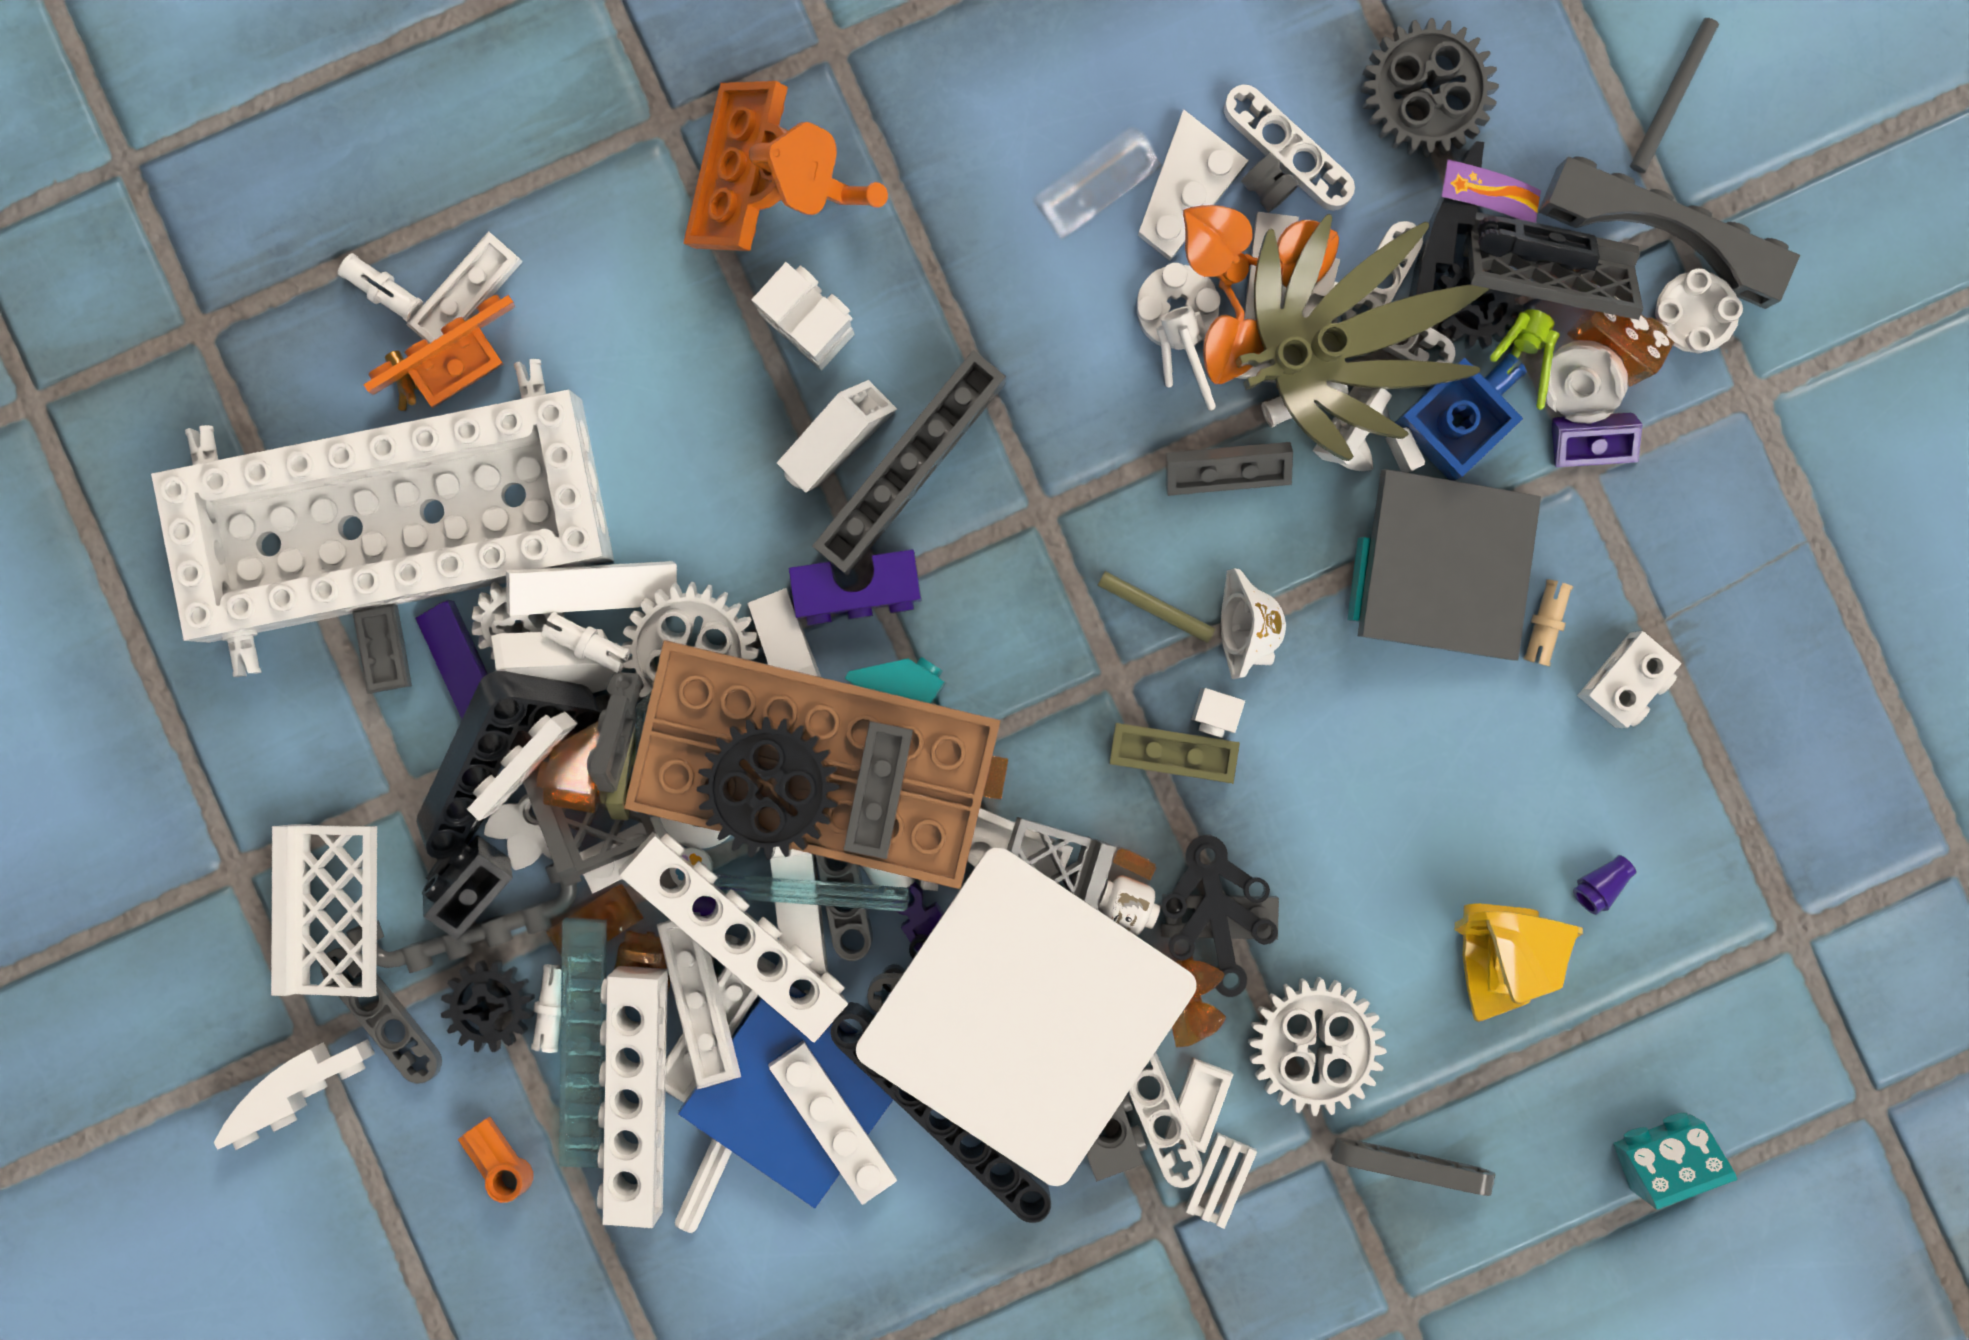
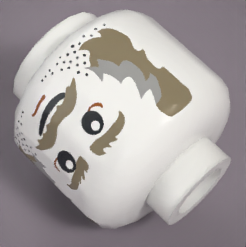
(1129, 904)

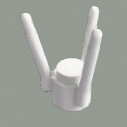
(1181, 329)

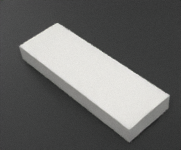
(466, 287)

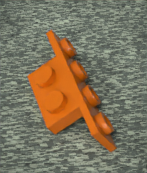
(451, 360)

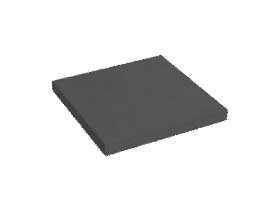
(1449, 565)

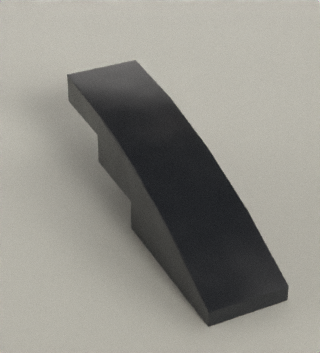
(1439, 241)

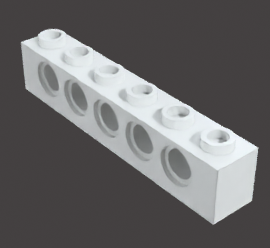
(647, 992)
(808, 1014)

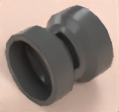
(1269, 182)

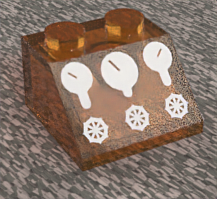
(1638, 343)

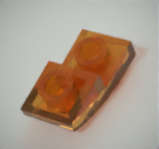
(612, 906)

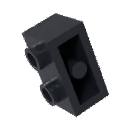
(466, 887)

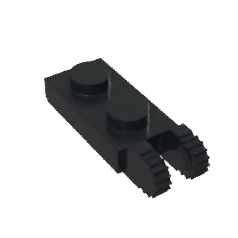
(1538, 241)

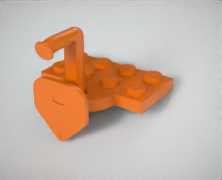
(758, 163)

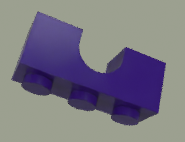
(819, 596)

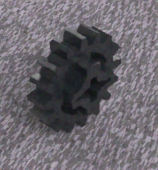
(1479, 320)
(486, 989)

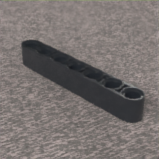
(977, 1159)

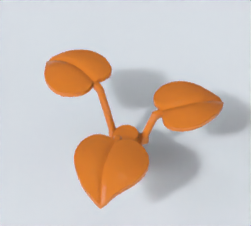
(1214, 248)

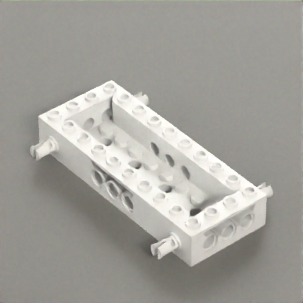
(385, 477)

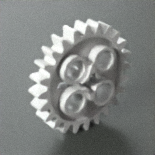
(652, 628)
(1354, 1046)

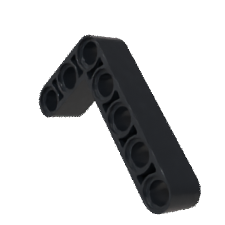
(495, 714)

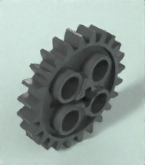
(1418, 54)

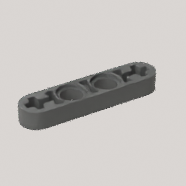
(375, 1021)
(1413, 1166)

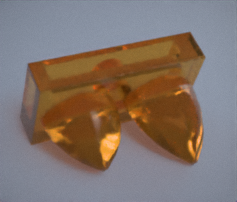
(1198, 1018)

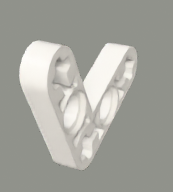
(1384, 296)

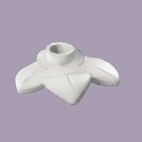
(521, 829)

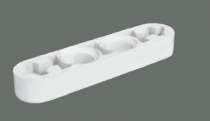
(1294, 142)
(1166, 1105)

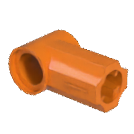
(492, 1156)

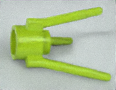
(1531, 333)

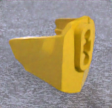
(1512, 956)

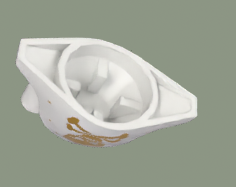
(1249, 625)

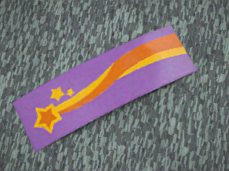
(1491, 190)

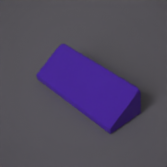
(453, 652)

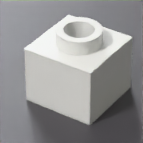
(1217, 712)

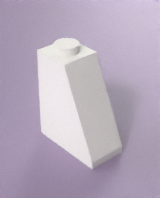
(835, 435)
(540, 657)

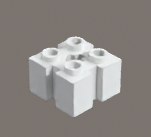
(802, 315)

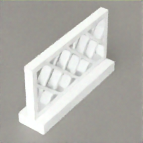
(296, 909)

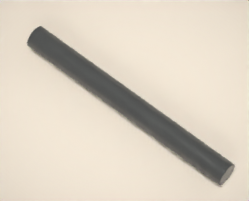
(1674, 95)

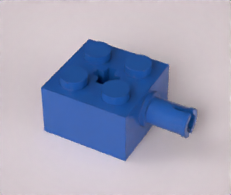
(1484, 414)

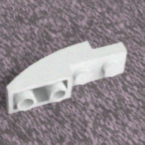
(284, 1090)

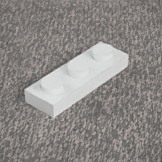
(520, 764)

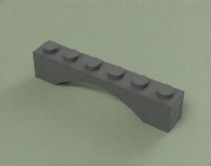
(1750, 265)

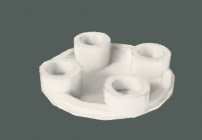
(1698, 311)

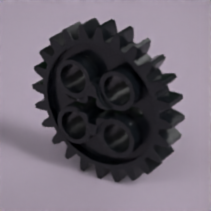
(741, 817)

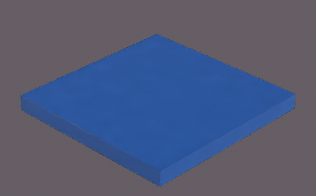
(759, 1119)

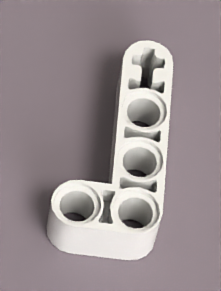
(800, 922)

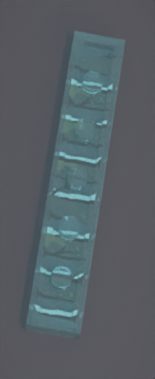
(580, 1046)

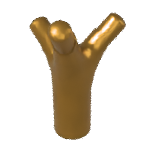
(405, 384)

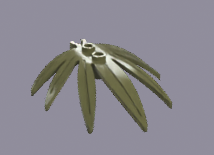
(1313, 350)

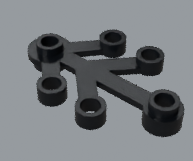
(1216, 908)

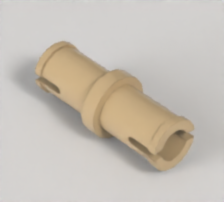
(1548, 622)

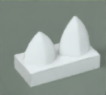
(1354, 436)

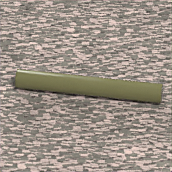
(1156, 607)

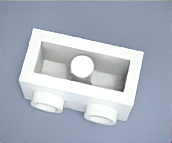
(1630, 680)

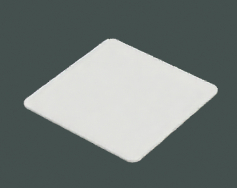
(1026, 1016)

